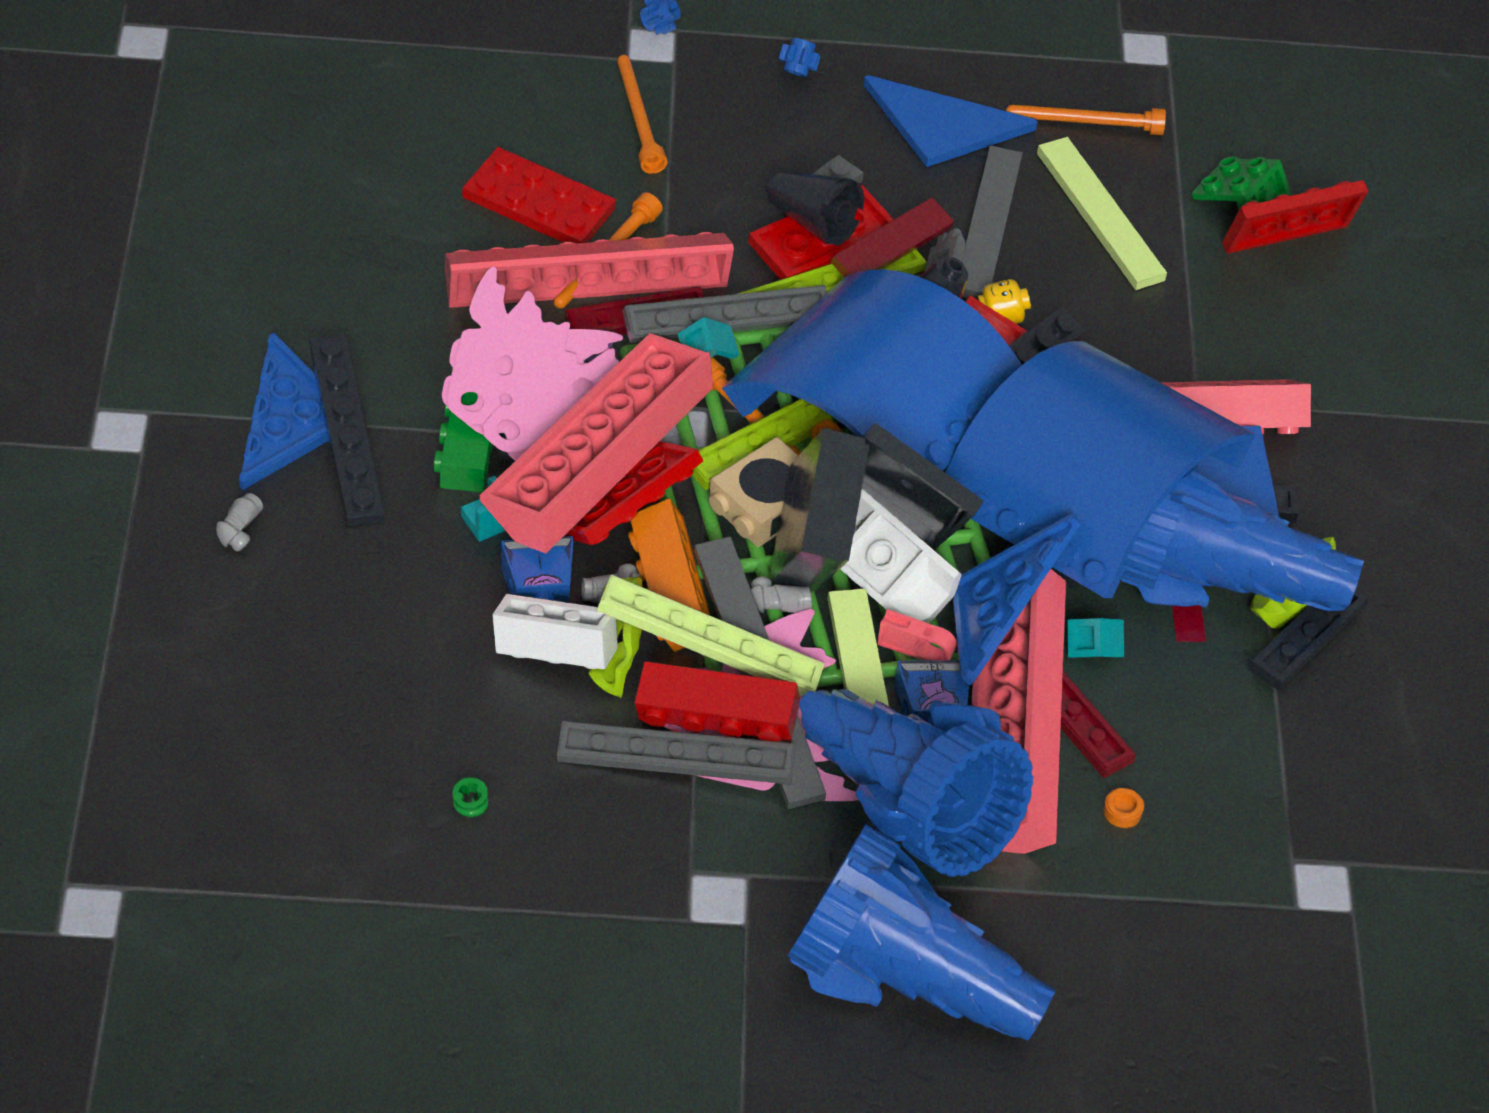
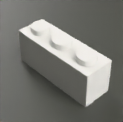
(554, 631)

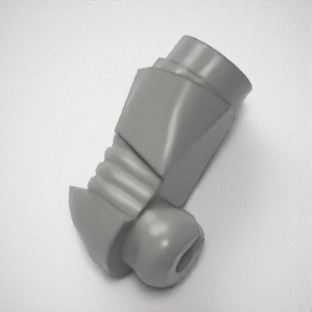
(239, 516)
(593, 587)
(780, 597)

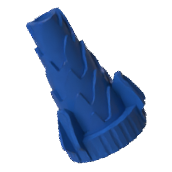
(1230, 543)
(940, 788)
(894, 929)

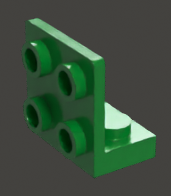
(1244, 181)

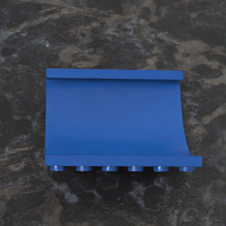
(886, 355)
(1089, 442)

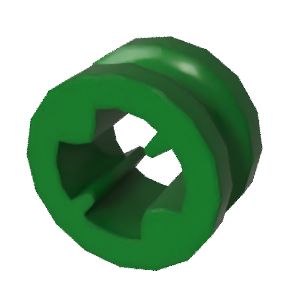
(464, 787)

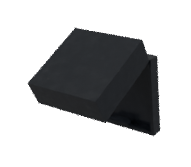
(826, 494)

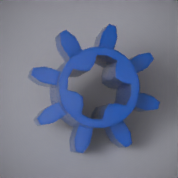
(660, 15)
(799, 57)

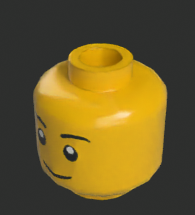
(1006, 299)

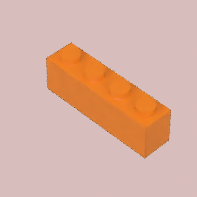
(667, 557)

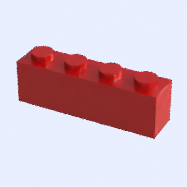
(717, 702)

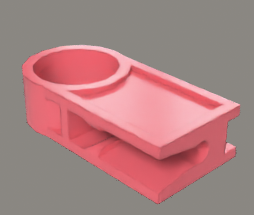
(914, 637)

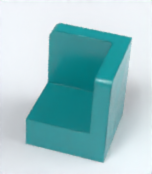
(710, 337)
(480, 519)
(1095, 638)

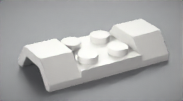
(898, 565)

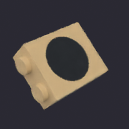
(754, 491)

